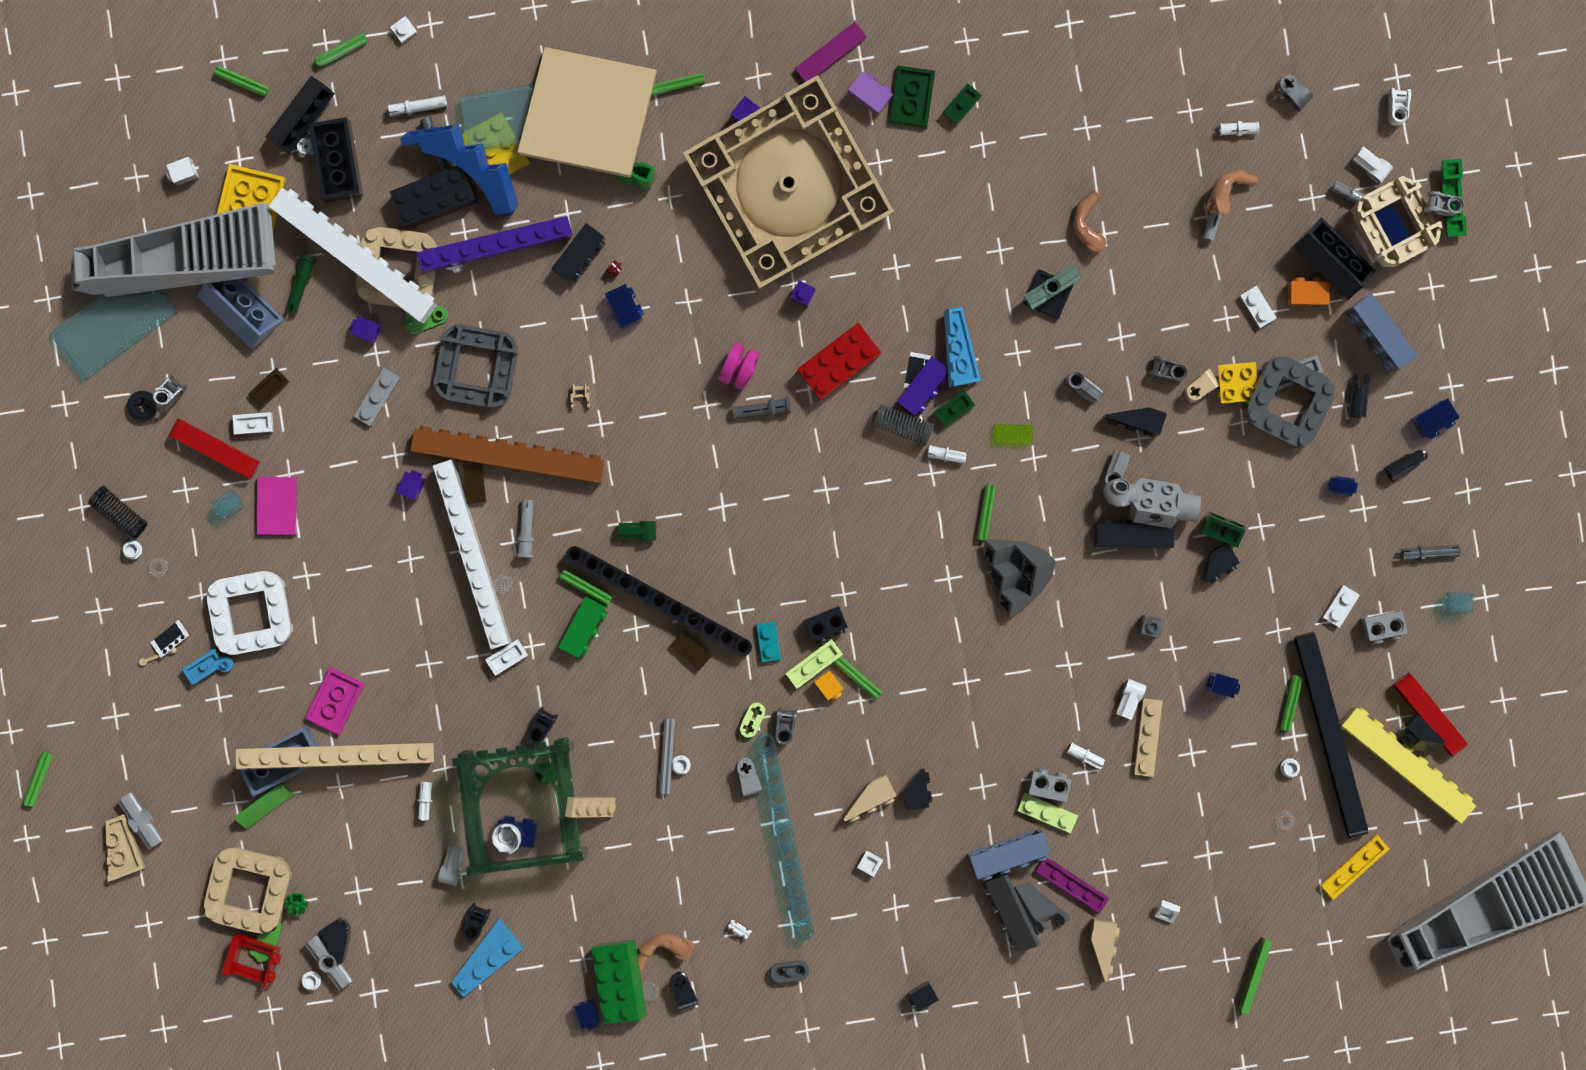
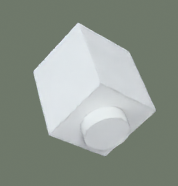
(182, 171)

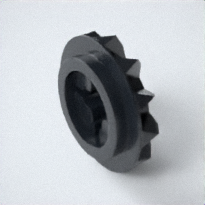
(136, 399)

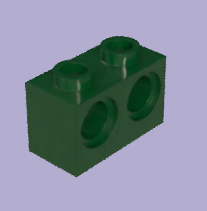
(1223, 529)

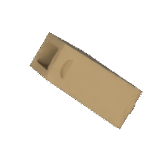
(873, 794)
(1102, 939)

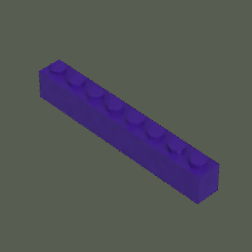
(494, 245)

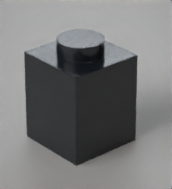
(922, 996)

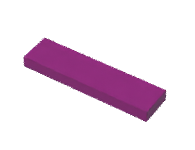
(831, 52)
(1072, 885)

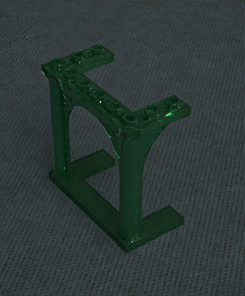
(466, 770)

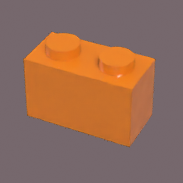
(1308, 292)

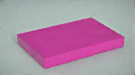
(277, 505)
(334, 701)

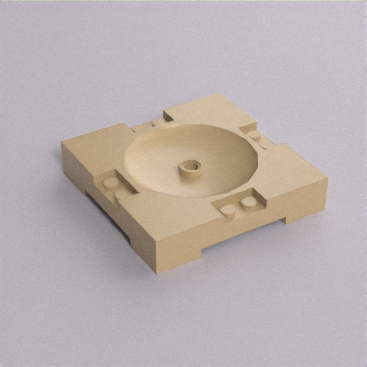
(746, 175)

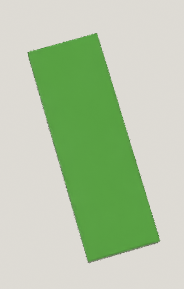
(263, 805)

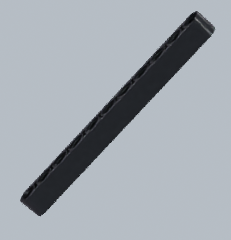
(649, 600)
(1331, 735)

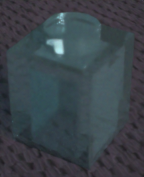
(227, 505)
(1458, 602)

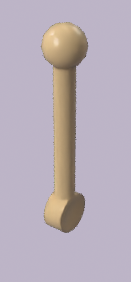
(143, 661)

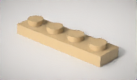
(1148, 737)
(590, 807)

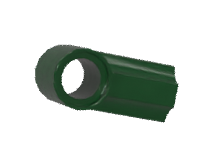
(643, 530)

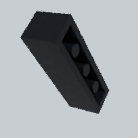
(299, 113)
(1132, 535)

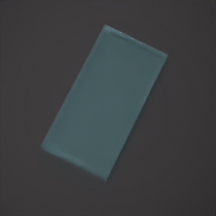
(496, 116)
(110, 328)

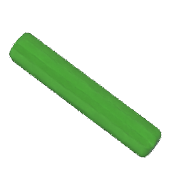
(340, 50)
(241, 81)
(677, 84)
(986, 512)
(585, 587)
(856, 676)
(1291, 703)
(37, 779)

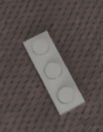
(377, 397)

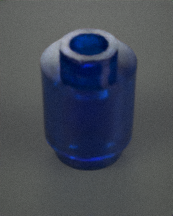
(1342, 486)

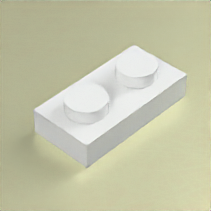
(1257, 307)
(253, 423)
(1340, 606)
(506, 657)

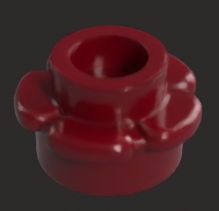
(614, 269)

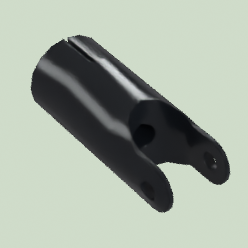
(1359, 398)
(1405, 464)

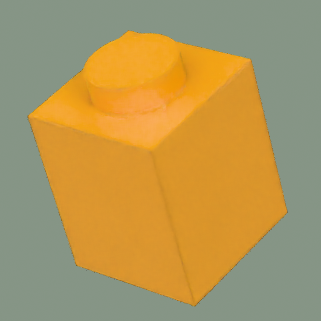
(829, 686)

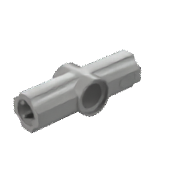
(140, 820)
(337, 972)

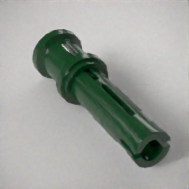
(303, 274)

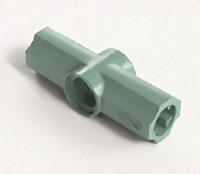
(1042, 294)

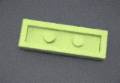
(814, 663)
(1047, 812)

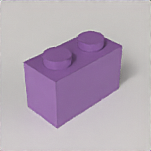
(870, 93)

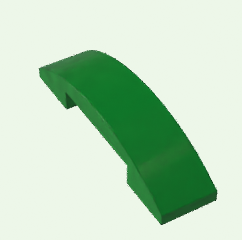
(1451, 185)

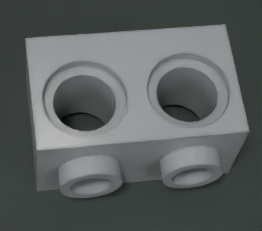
(1383, 622)
(1048, 790)

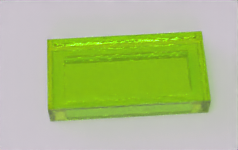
(1013, 434)

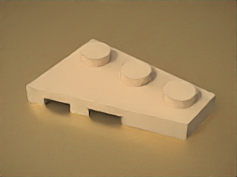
(122, 849)

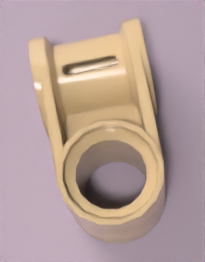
(1203, 385)

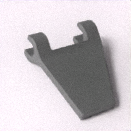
(1039, 907)

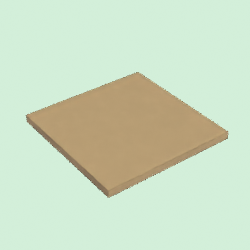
(587, 112)

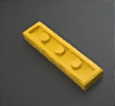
(1354, 867)

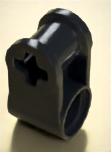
(542, 724)
(476, 921)
(683, 993)

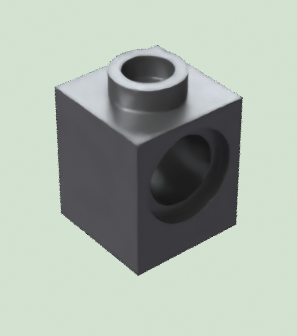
(1151, 626)

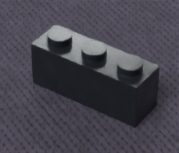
(579, 254)

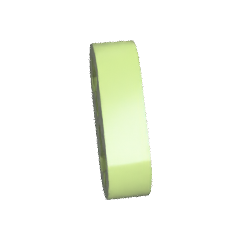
(757, 721)

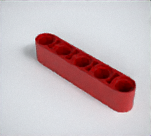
(214, 448)
(1426, 708)

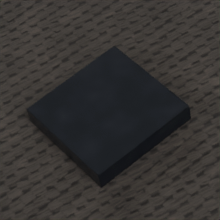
(1055, 305)

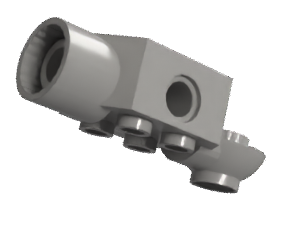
(1153, 501)

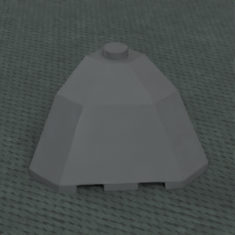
(1017, 572)

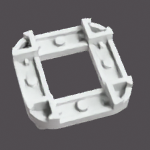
(276, 605)

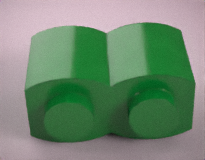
(642, 176)

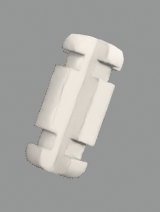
(738, 929)

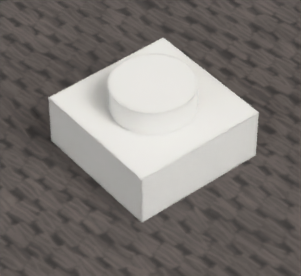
(403, 29)
(870, 863)
(1167, 911)

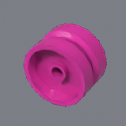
(738, 366)

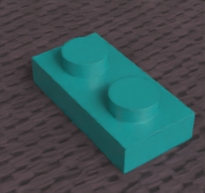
(768, 641)

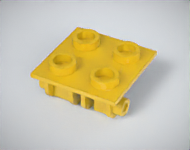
(1236, 382)

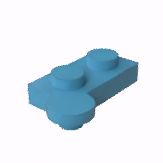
(207, 665)

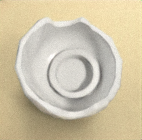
(506, 838)

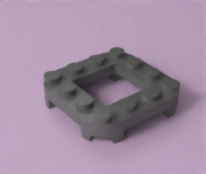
(448, 362)
(1265, 388)

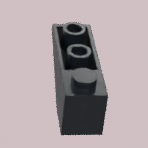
(1143, 419)

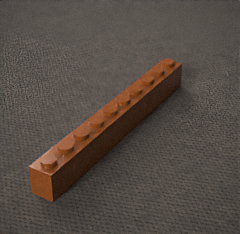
(507, 455)

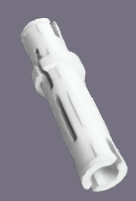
(417, 106)

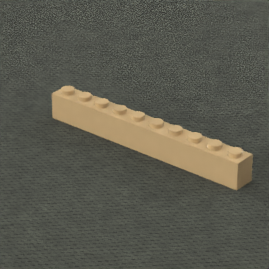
(334, 756)

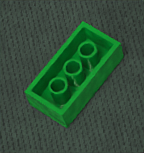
(619, 981)

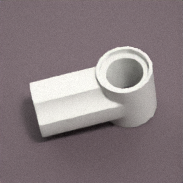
(1376, 167)
(1132, 694)

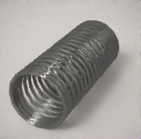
(907, 422)

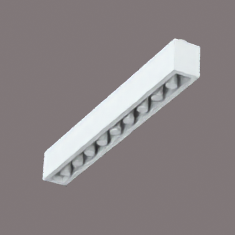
(353, 255)
(472, 554)

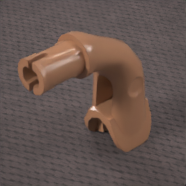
(1221, 190)
(1093, 241)
(680, 946)

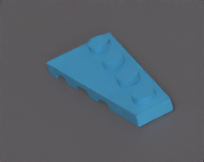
(960, 353)
(489, 956)

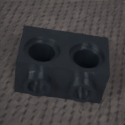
(824, 619)

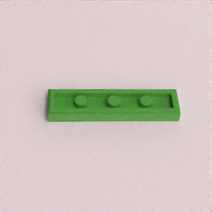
(1254, 976)

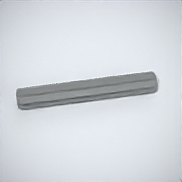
(667, 753)

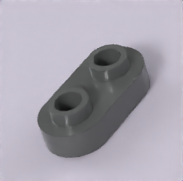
(789, 971)

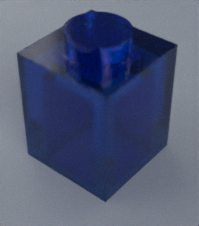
(588, 1014)

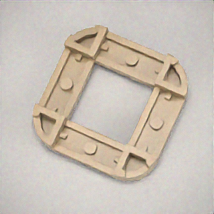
(1373, 233)
(395, 239)
(219, 883)

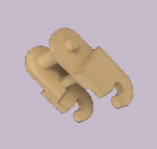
(586, 395)

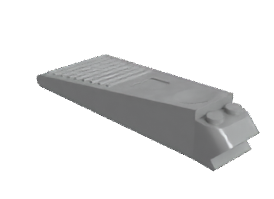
(179, 255)
(1506, 899)

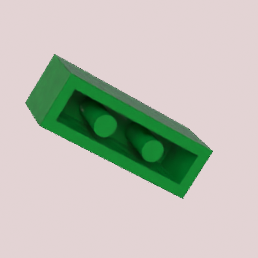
(583, 627)

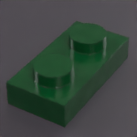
(962, 104)
(954, 408)

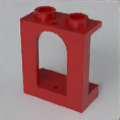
(231, 965)

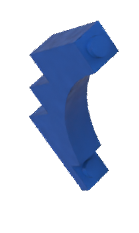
(449, 144)

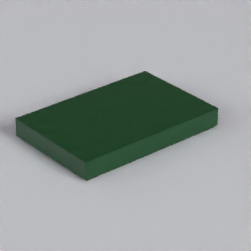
(912, 96)

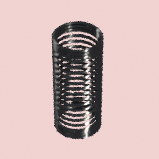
(97, 499)

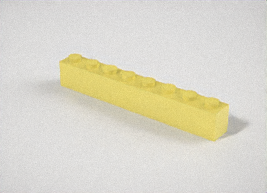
(1407, 765)

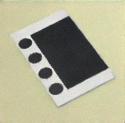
(915, 364)
(169, 638)

